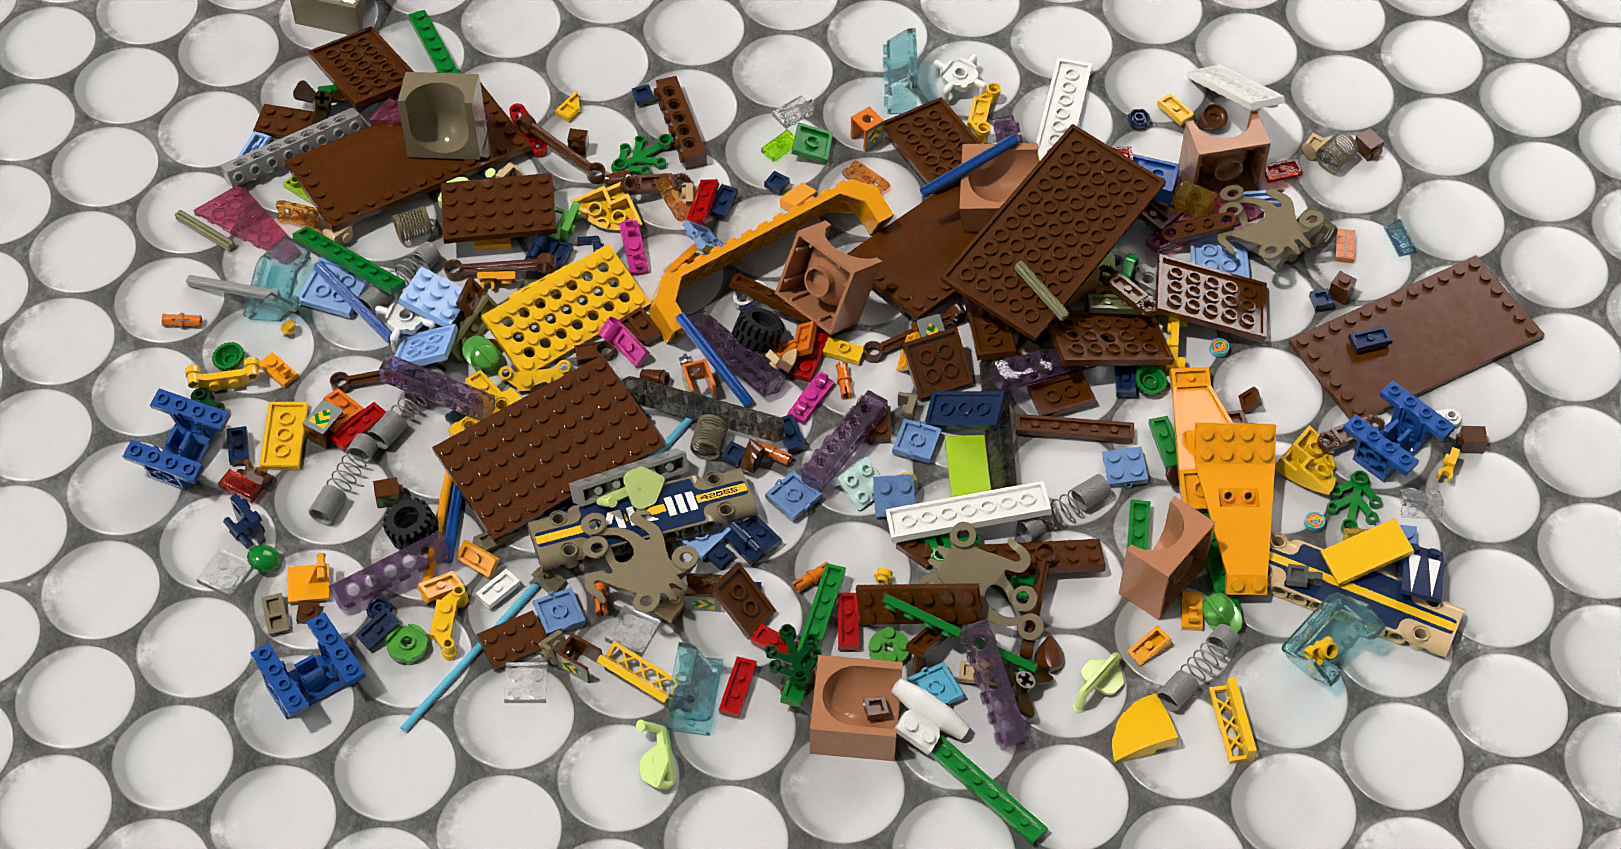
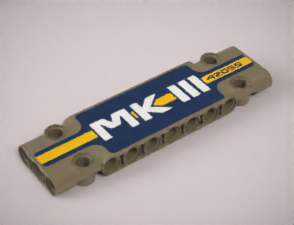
(681, 511)

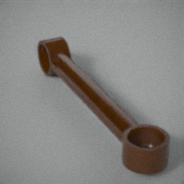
(527, 125)
(544, 263)
(955, 315)
(368, 377)
(1039, 583)

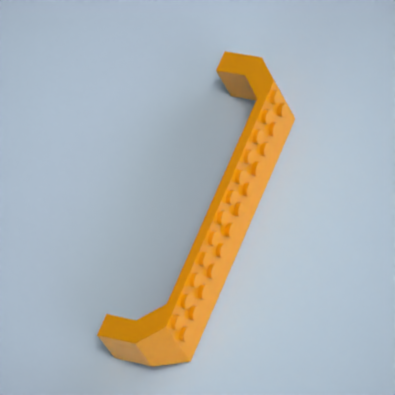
(845, 198)

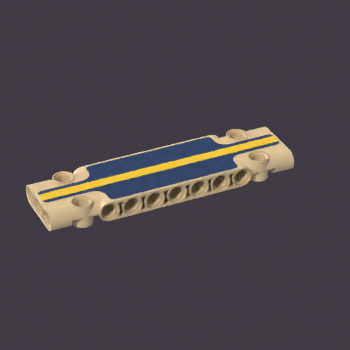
(1402, 614)

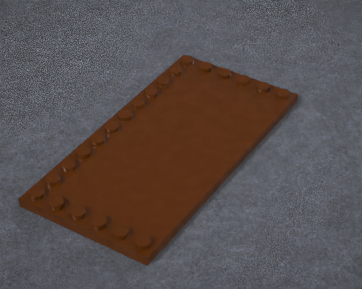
(373, 173)
(1057, 224)
(917, 253)
(1438, 334)

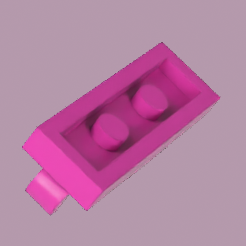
(633, 247)
(811, 398)

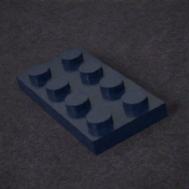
(966, 409)

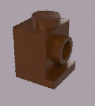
(578, 141)

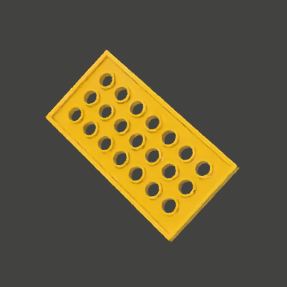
(557, 283)

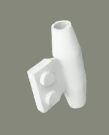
(925, 717)

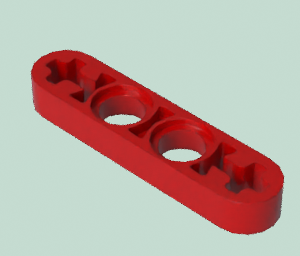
(535, 151)

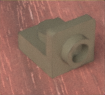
(908, 403)
(549, 579)
(551, 645)

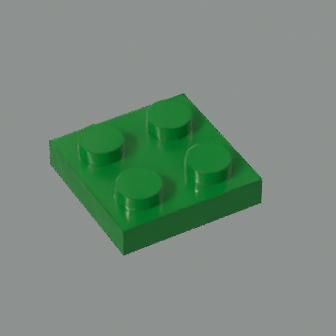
(812, 143)

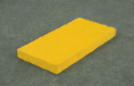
(284, 436)
(1367, 552)

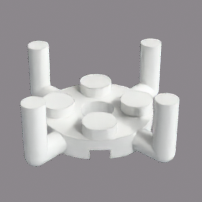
(956, 82)
(399, 325)

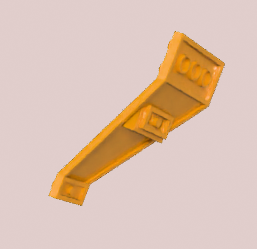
(1193, 402)
(1239, 461)

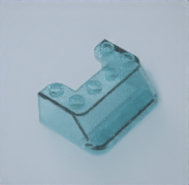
(900, 72)
(278, 271)
(1343, 621)

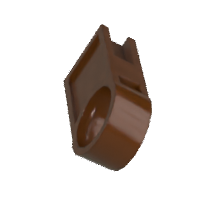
(589, 351)

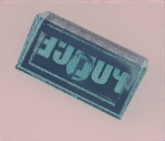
(1400, 238)

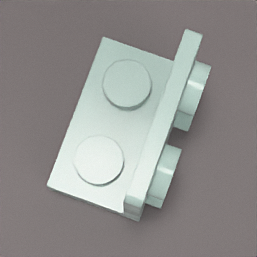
(857, 482)

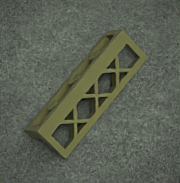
(1110, 304)
(471, 326)

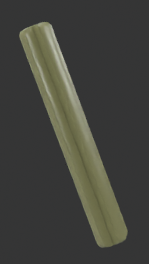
(205, 230)
(1041, 290)

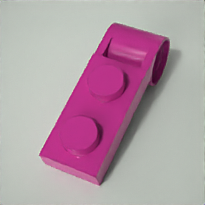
(624, 340)

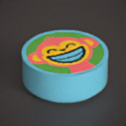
(1219, 347)
(1314, 521)

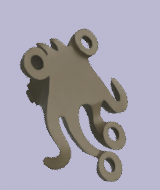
(1278, 235)
(972, 565)
(648, 573)

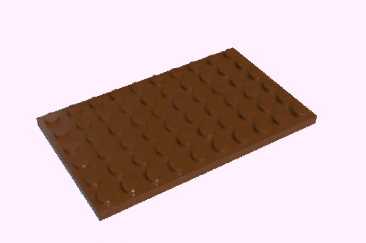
(530, 451)

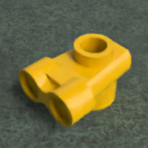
(1321, 650)

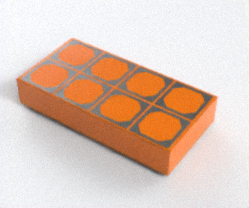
(1345, 245)

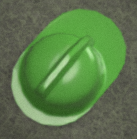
(482, 355)
(1221, 610)

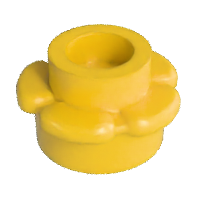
(288, 327)
(883, 576)

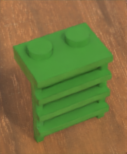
(567, 222)

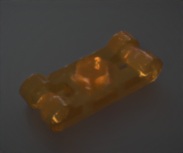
(865, 175)
(672, 197)
(297, 214)

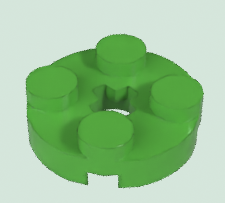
(888, 637)
(409, 654)

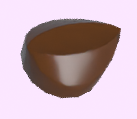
(1212, 117)
(752, 457)
(1049, 656)

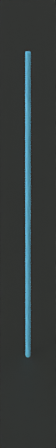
(508, 615)

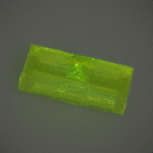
(779, 145)

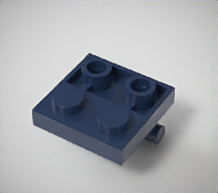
(546, 244)
(247, 523)
(752, 539)

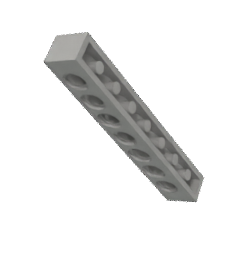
(273, 155)

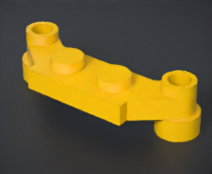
(980, 110)
(1173, 342)
(527, 379)
(223, 380)
(444, 621)

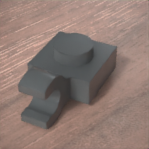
(1300, 575)

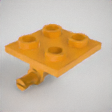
(309, 582)

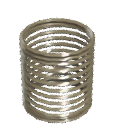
(1342, 161)
(410, 221)
(1323, 233)
(708, 437)

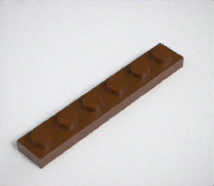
(767, 296)
(1074, 428)

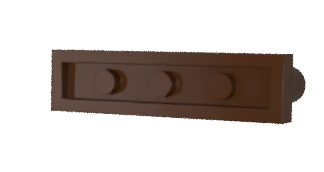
(923, 644)

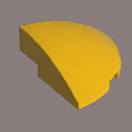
(607, 207)
(1308, 464)
(1143, 730)

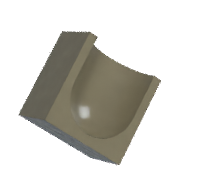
(330, 15)
(442, 115)

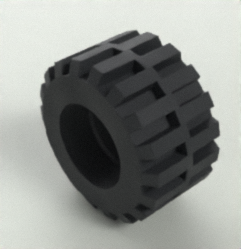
(758, 329)
(402, 516)

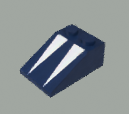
(1422, 573)

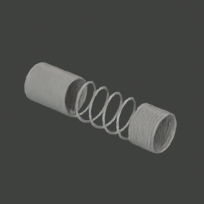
(425, 255)
(392, 424)
(1084, 496)
(332, 498)
(1182, 684)

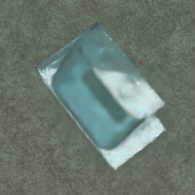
(693, 691)

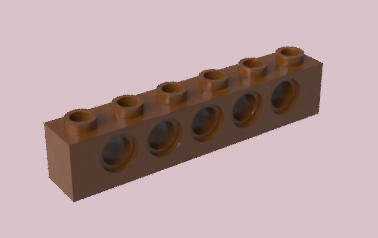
(680, 123)

